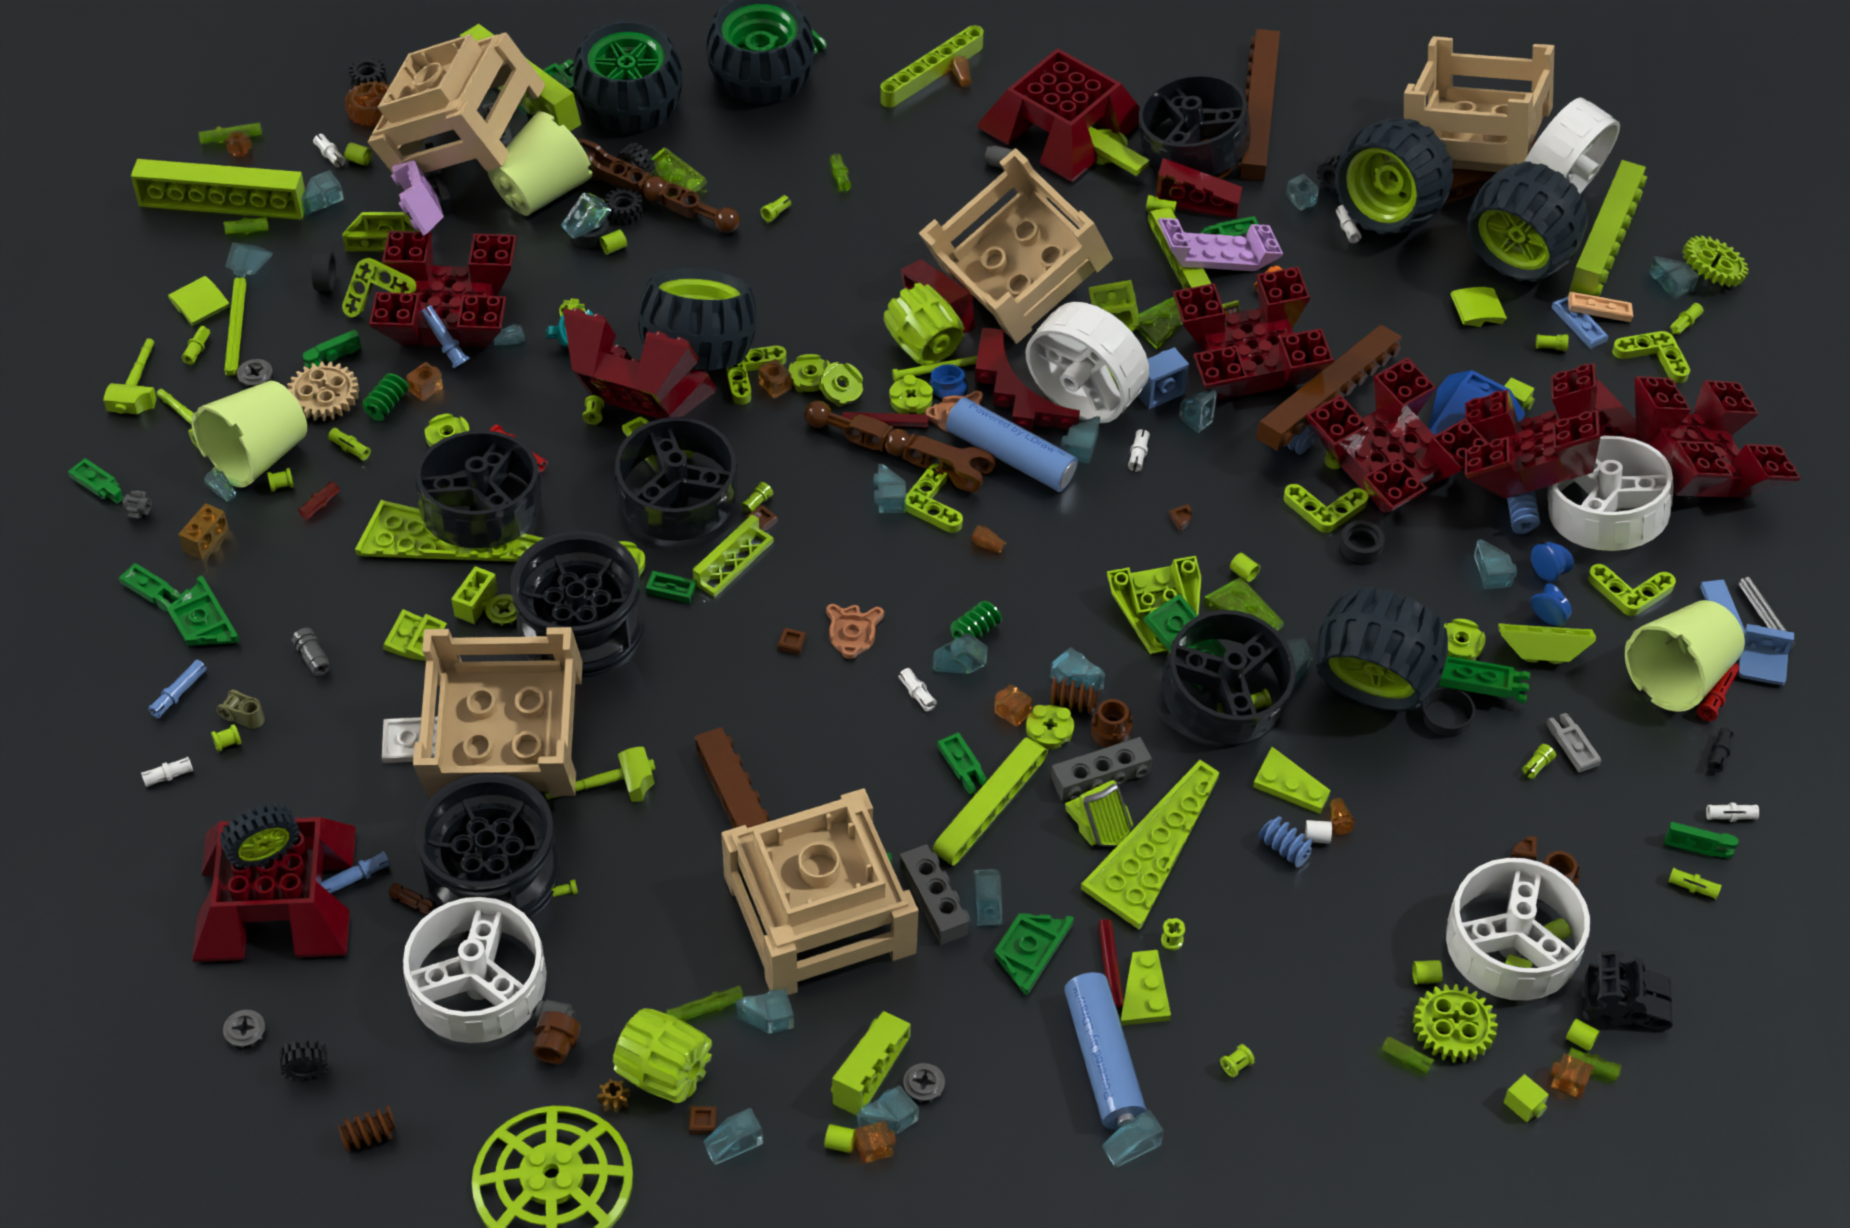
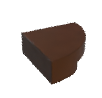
(1181, 516)
(1526, 849)

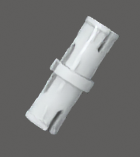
(329, 150)
(1348, 225)
(1138, 450)
(917, 689)
(167, 772)
(1748, 812)

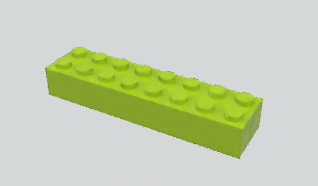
(554, 98)
(218, 189)
(1609, 229)

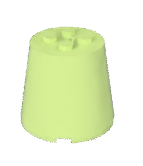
(540, 165)
(249, 430)
(1684, 654)

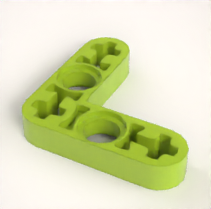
(373, 277)
(1658, 343)
(748, 365)
(926, 501)
(1327, 513)
(1627, 594)

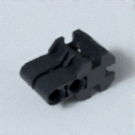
(1631, 998)

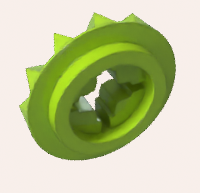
(496, 604)

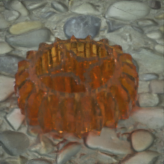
(363, 102)

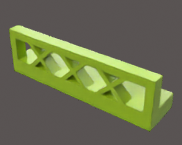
(724, 553)

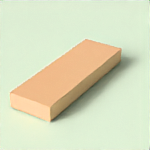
(1600, 306)

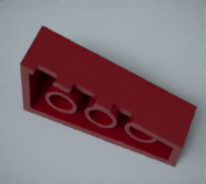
(1197, 190)
(957, 296)
(1613, 416)

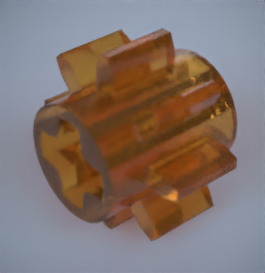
(238, 143)

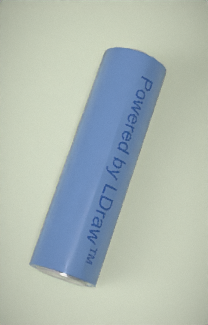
(1011, 444)
(1104, 1049)

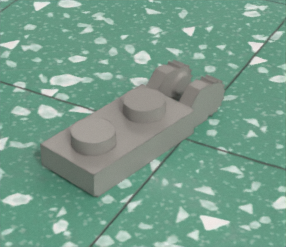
(1574, 743)

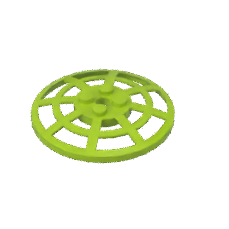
(553, 1156)

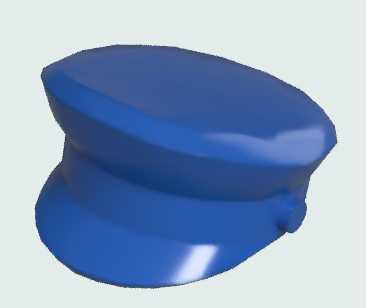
(948, 381)
(1551, 560)
(1551, 606)

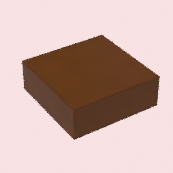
(766, 517)
(791, 641)
(702, 1119)

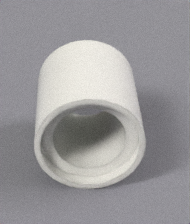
(1318, 831)

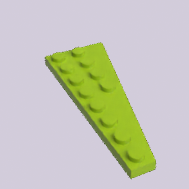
(400, 533)
(1141, 863)

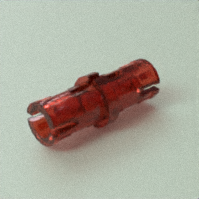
(318, 500)

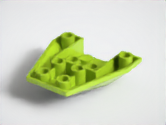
(1149, 589)

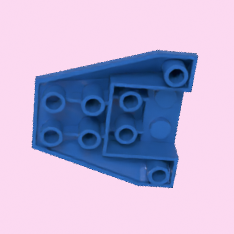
(1456, 391)

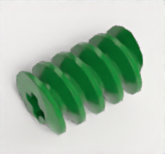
(385, 396)
(976, 621)

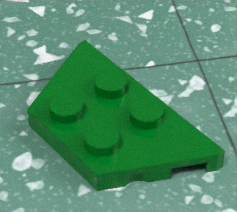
(201, 617)
(1030, 946)

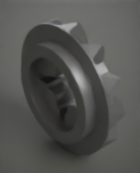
(259, 367)
(236, 1023)
(914, 1077)

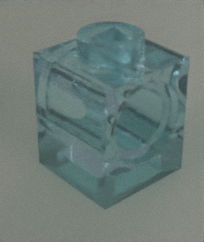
(1302, 192)

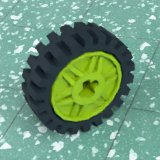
(259, 835)

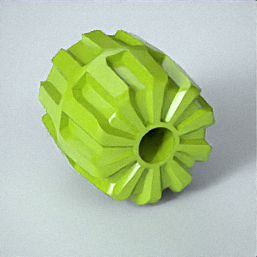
(924, 324)
(662, 1055)

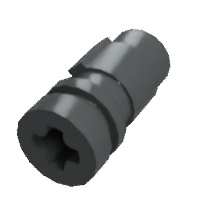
(313, 655)

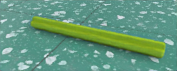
(235, 326)

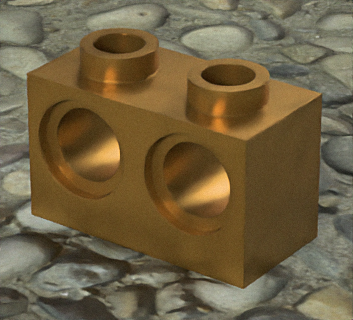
(203, 531)

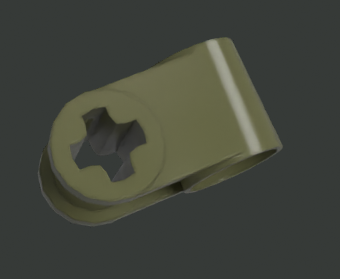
(241, 710)

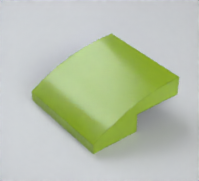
(199, 300)
(1478, 305)
(408, 634)

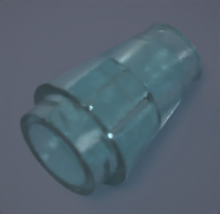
(510, 335)
(219, 484)

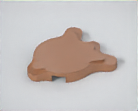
(939, 413)
(852, 630)

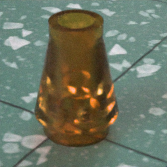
(961, 70)
(987, 539)
(1341, 818)

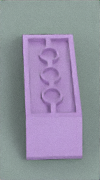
(418, 197)
(1222, 251)

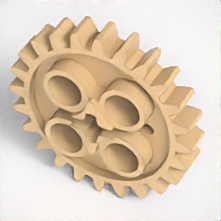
(324, 390)

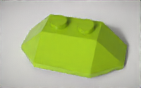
(371, 230)
(1546, 643)

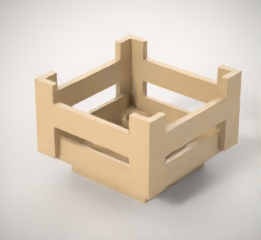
(441, 92)
(1482, 125)
(1024, 253)
(499, 713)
(817, 883)

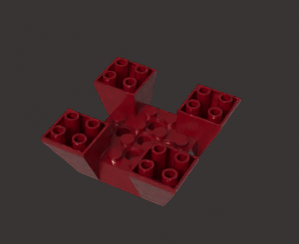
(1065, 101)
(461, 296)
(1257, 346)
(654, 386)
(1702, 444)
(1538, 448)
(1392, 449)
(277, 891)

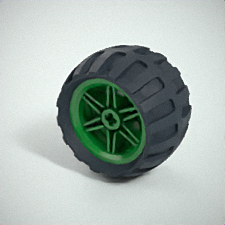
(760, 49)
(627, 76)

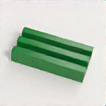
(670, 589)

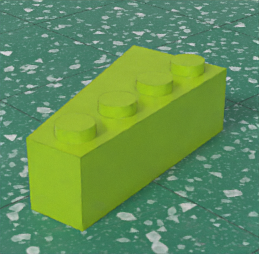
(869, 1062)

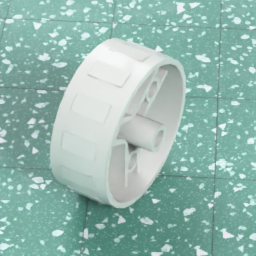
(1576, 142)
(1072, 358)
(1623, 477)
(1520, 932)
(512, 1000)

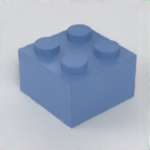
(1166, 378)

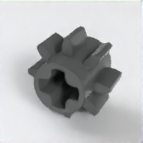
(137, 504)

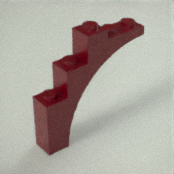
(1009, 391)

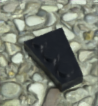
(439, 186)

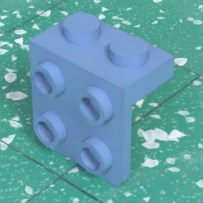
(1765, 654)

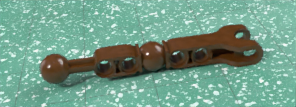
(655, 188)
(918, 450)

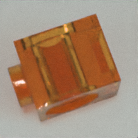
(774, 378)
(424, 381)
(1013, 705)
(1571, 1075)
(874, 1142)

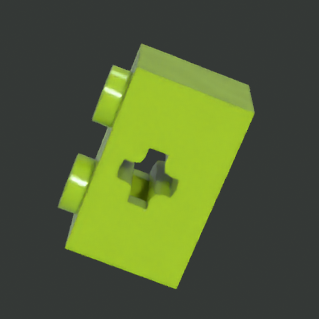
(474, 595)

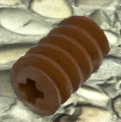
(1074, 695)
(366, 1129)

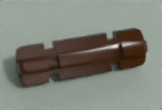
(411, 898)

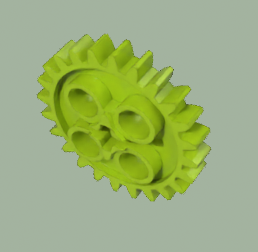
(1728, 269)
(1454, 1023)

